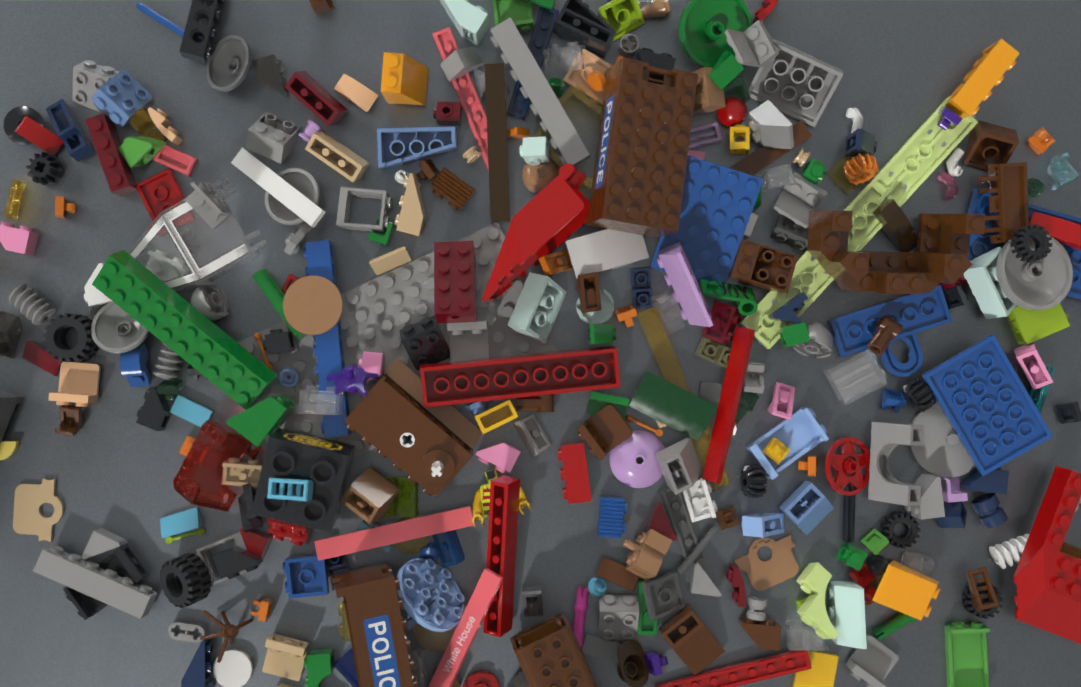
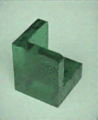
(738, 89)

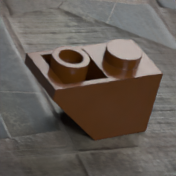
(764, 633)

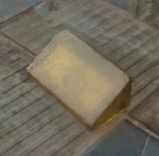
(14, 199)

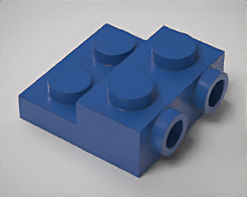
(305, 576)

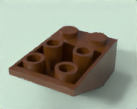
(763, 267)
(691, 640)

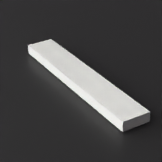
(278, 187)

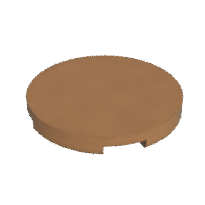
(313, 305)

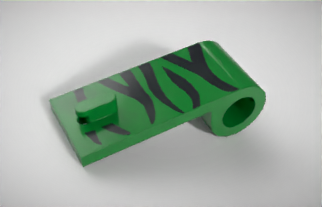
(742, 295)

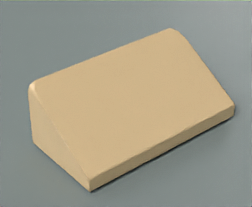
(390, 261)

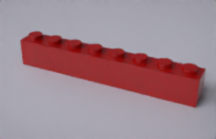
(502, 551)

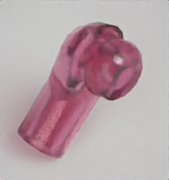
(950, 183)

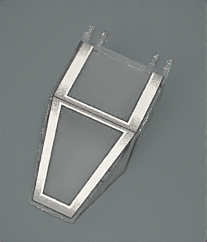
(188, 251)

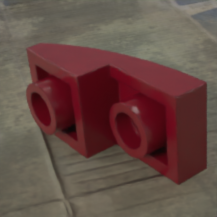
(736, 580)

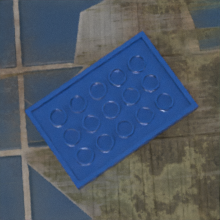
(712, 217)
(987, 405)

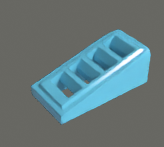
(307, 492)

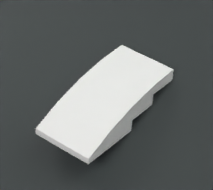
(605, 251)

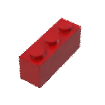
(574, 472)

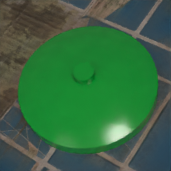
(704, 28)

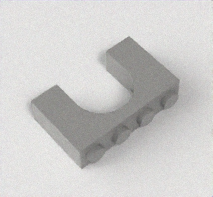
(882, 483)

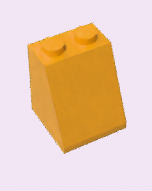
(404, 80)
(906, 590)

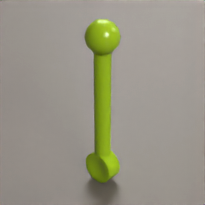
(171, 539)

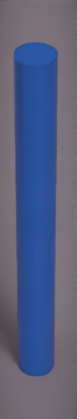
(163, 20)

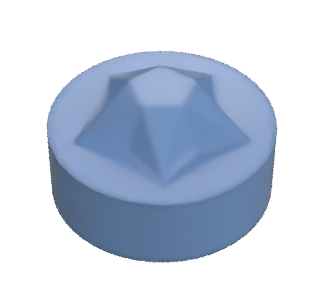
(288, 377)

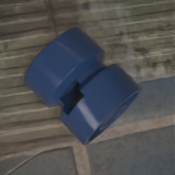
(989, 512)

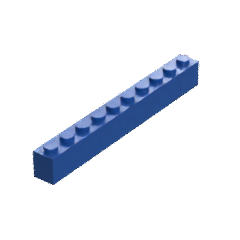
(329, 344)

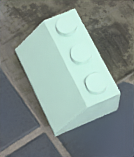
(985, 286)
(537, 307)
(847, 613)

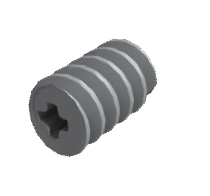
(30, 305)
(169, 364)

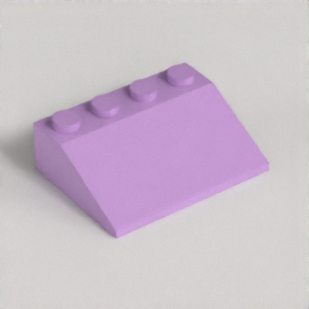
(685, 285)

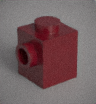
(448, 113)

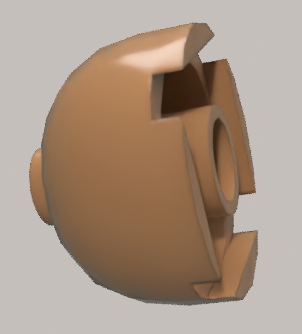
(539, 176)

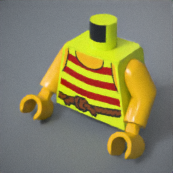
(482, 499)

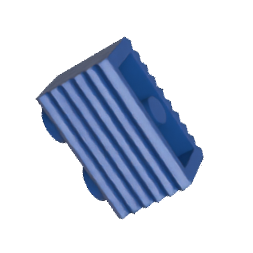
(611, 517)

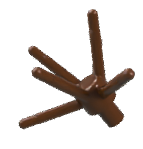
(228, 631)

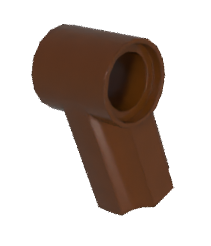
(886, 330)
(540, 403)

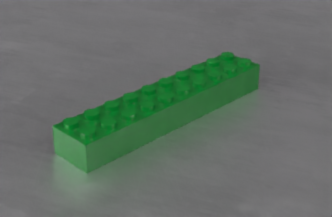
(184, 329)

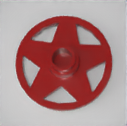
(847, 466)

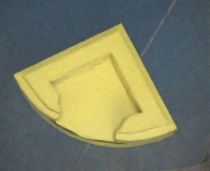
(7, 448)

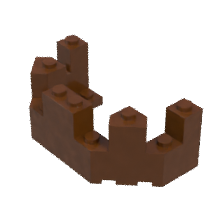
(939, 256)

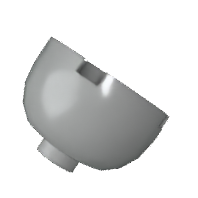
(210, 301)
(820, 341)

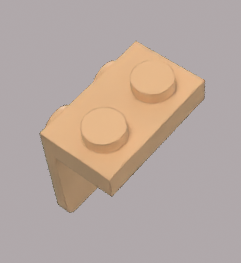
(77, 384)

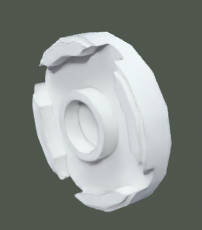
(233, 669)

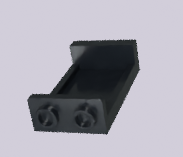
(121, 561)

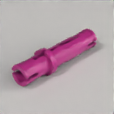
(580, 613)

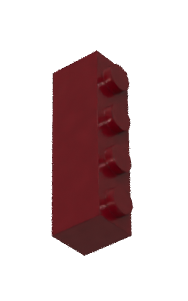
(112, 161)

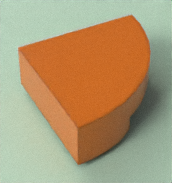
(517, 132)

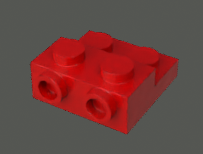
(284, 530)

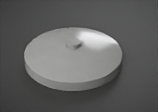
(1035, 283)
(941, 449)

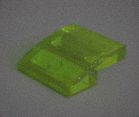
(406, 500)

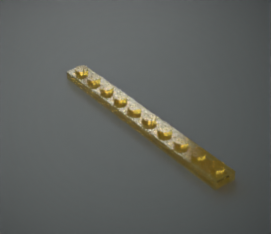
(673, 373)

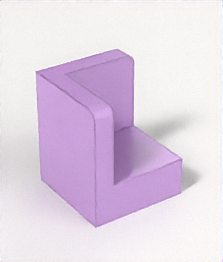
(951, 490)

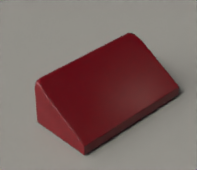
(38, 356)

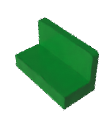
(600, 400)

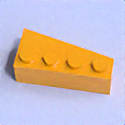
(981, 79)

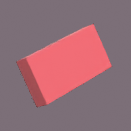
(176, 160)

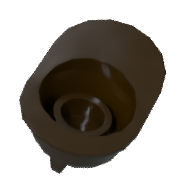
(632, 664)

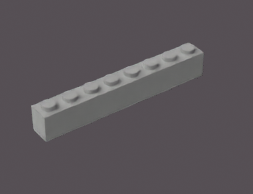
(540, 93)

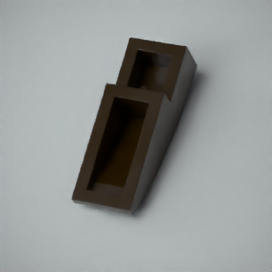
(896, 225)

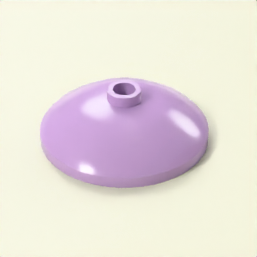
(623, 460)

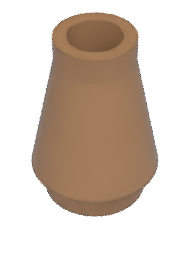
(658, 8)

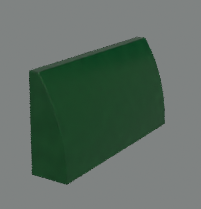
(672, 406)

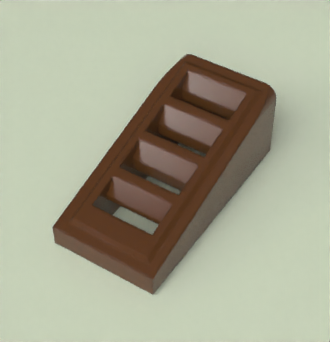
(993, 602)

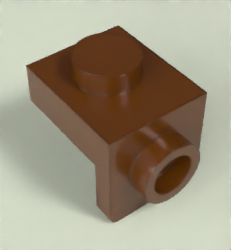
(70, 420)

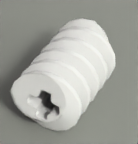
(1008, 551)

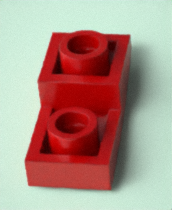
(765, 10)
(39, 135)

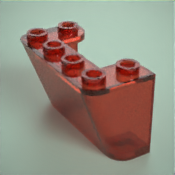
(202, 469)

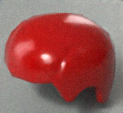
(733, 113)

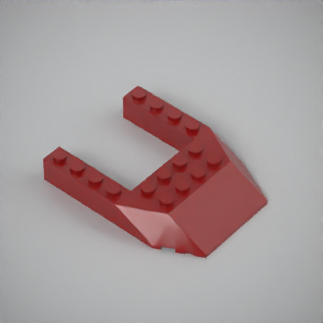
(1045, 577)

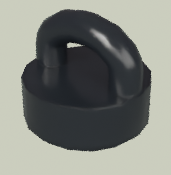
(877, 565)

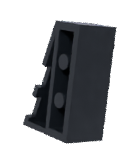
(580, 24)

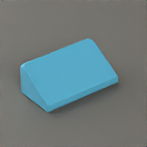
(180, 522)

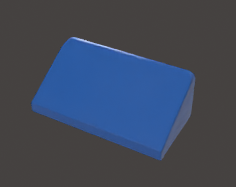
(449, 548)

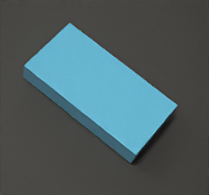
(191, 410)

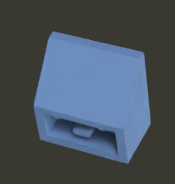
(806, 507)

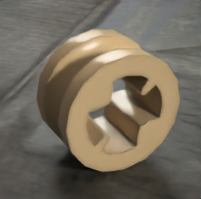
(471, 155)
(801, 157)

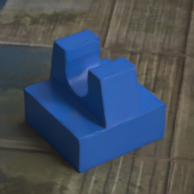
(892, 398)

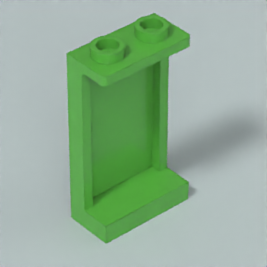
(518, 11)
(966, 654)

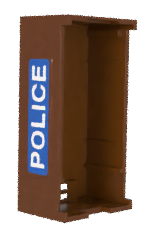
(642, 149)
(376, 626)

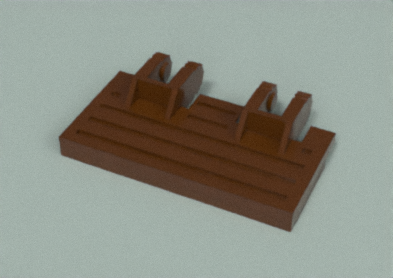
(1010, 199)

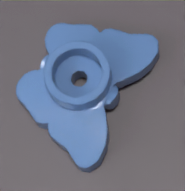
(476, 407)

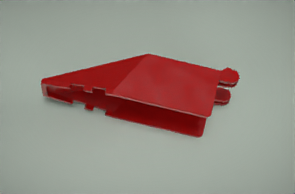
(539, 229)

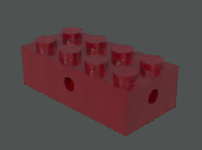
(454, 282)

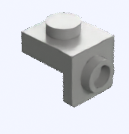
(754, 378)

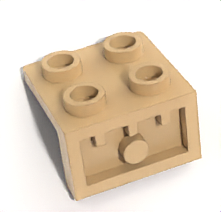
(285, 656)

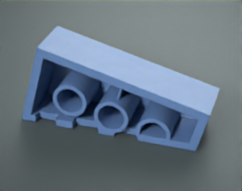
(410, 144)

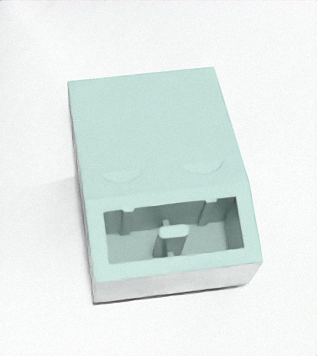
(469, 20)

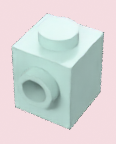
(535, 150)

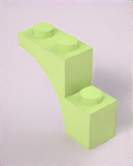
(813, 611)

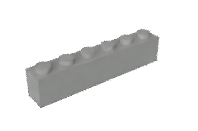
(95, 581)

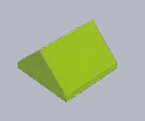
(622, 16)

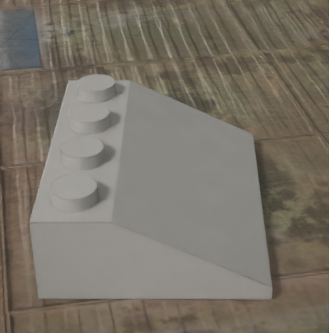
(796, 83)

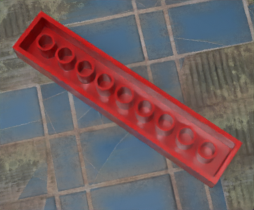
(519, 376)

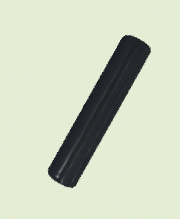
(848, 516)

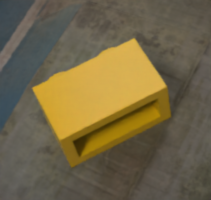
(496, 416)

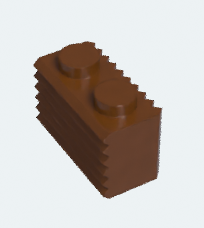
(453, 189)

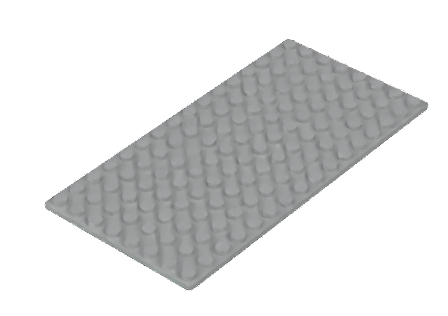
(373, 321)

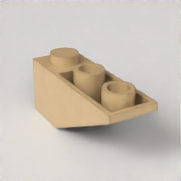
(412, 213)

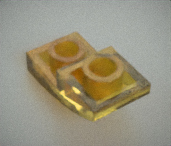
(145, 126)

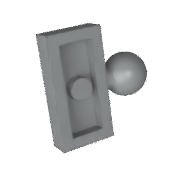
(293, 242)

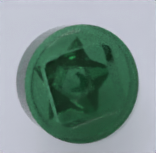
(1035, 187)

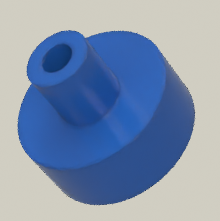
(429, 552)

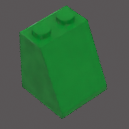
(262, 419)

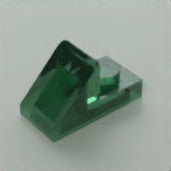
(746, 404)

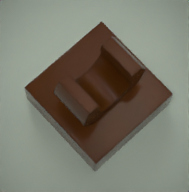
(428, 171)
(727, 517)

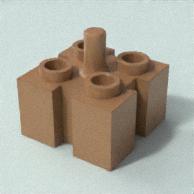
(648, 553)

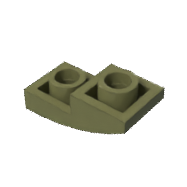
(713, 352)

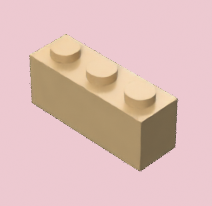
(337, 156)

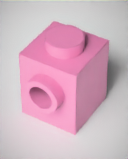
(372, 363)

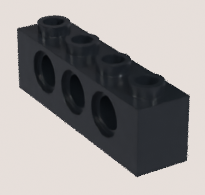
(200, 51)

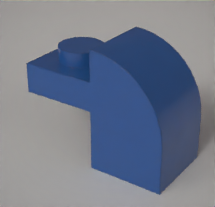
(134, 366)

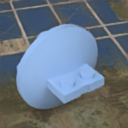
(429, 595)

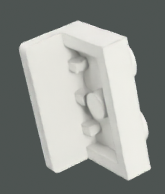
(699, 501)

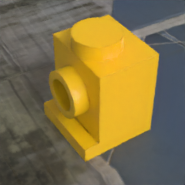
(742, 132)

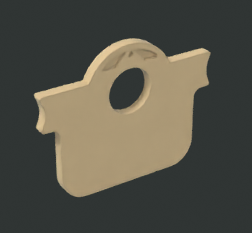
(27, 509)

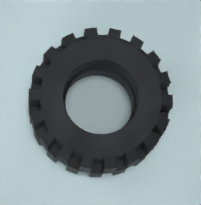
(57, 333)
(185, 580)

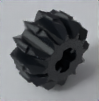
(44, 168)
(919, 394)
(753, 481)

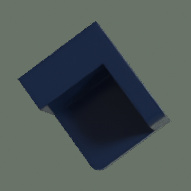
(954, 515)

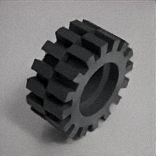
(1041, 243)
(912, 529)
(969, 605)

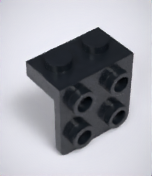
(424, 342)

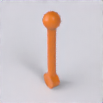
(257, 336)
(658, 432)

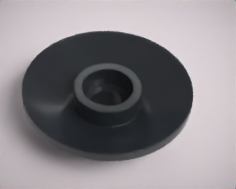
(13, 120)

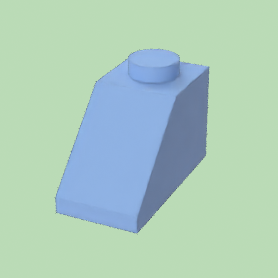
(763, 524)

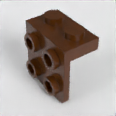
(604, 431)

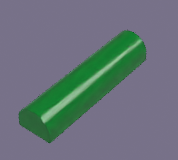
(275, 296)

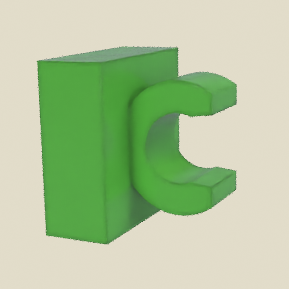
(875, 541)

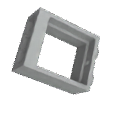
(344, 208)
(205, 555)

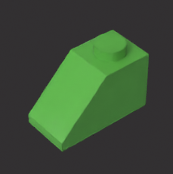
(140, 150)

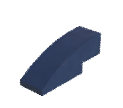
(69, 130)

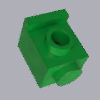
(814, 171)
(851, 556)

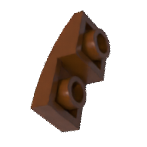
(617, 574)

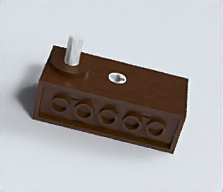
(429, 456)

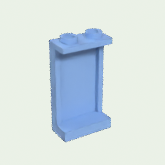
(797, 434)

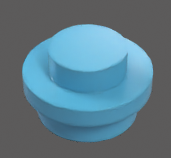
(597, 586)

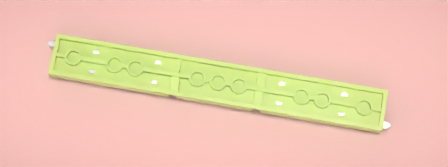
(895, 181)

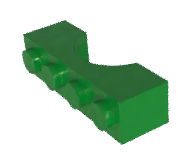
(318, 665)

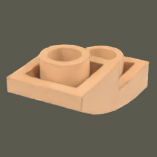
(356, 92)
(163, 124)

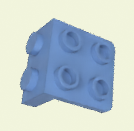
(121, 98)

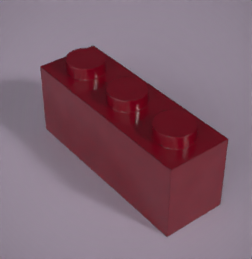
(316, 98)

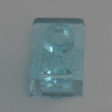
(1061, 170)

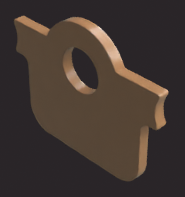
(773, 571)

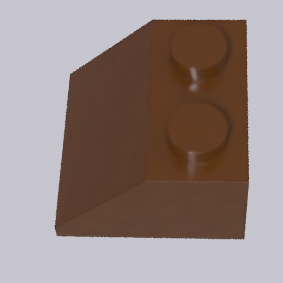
(990, 145)

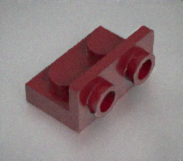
(724, 321)

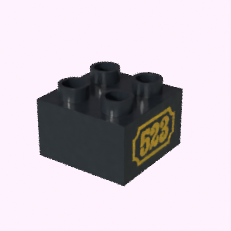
(307, 458)

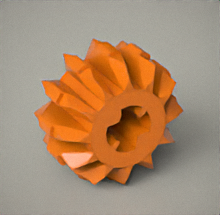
(861, 168)

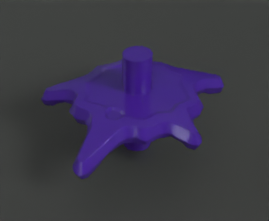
(351, 379)

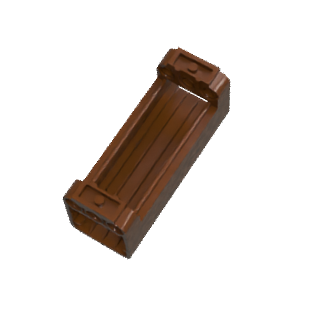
(552, 655)

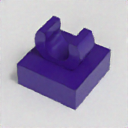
(948, 118)
(655, 662)

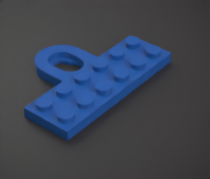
(912, 311)

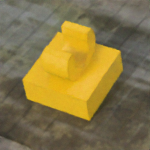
(776, 450)

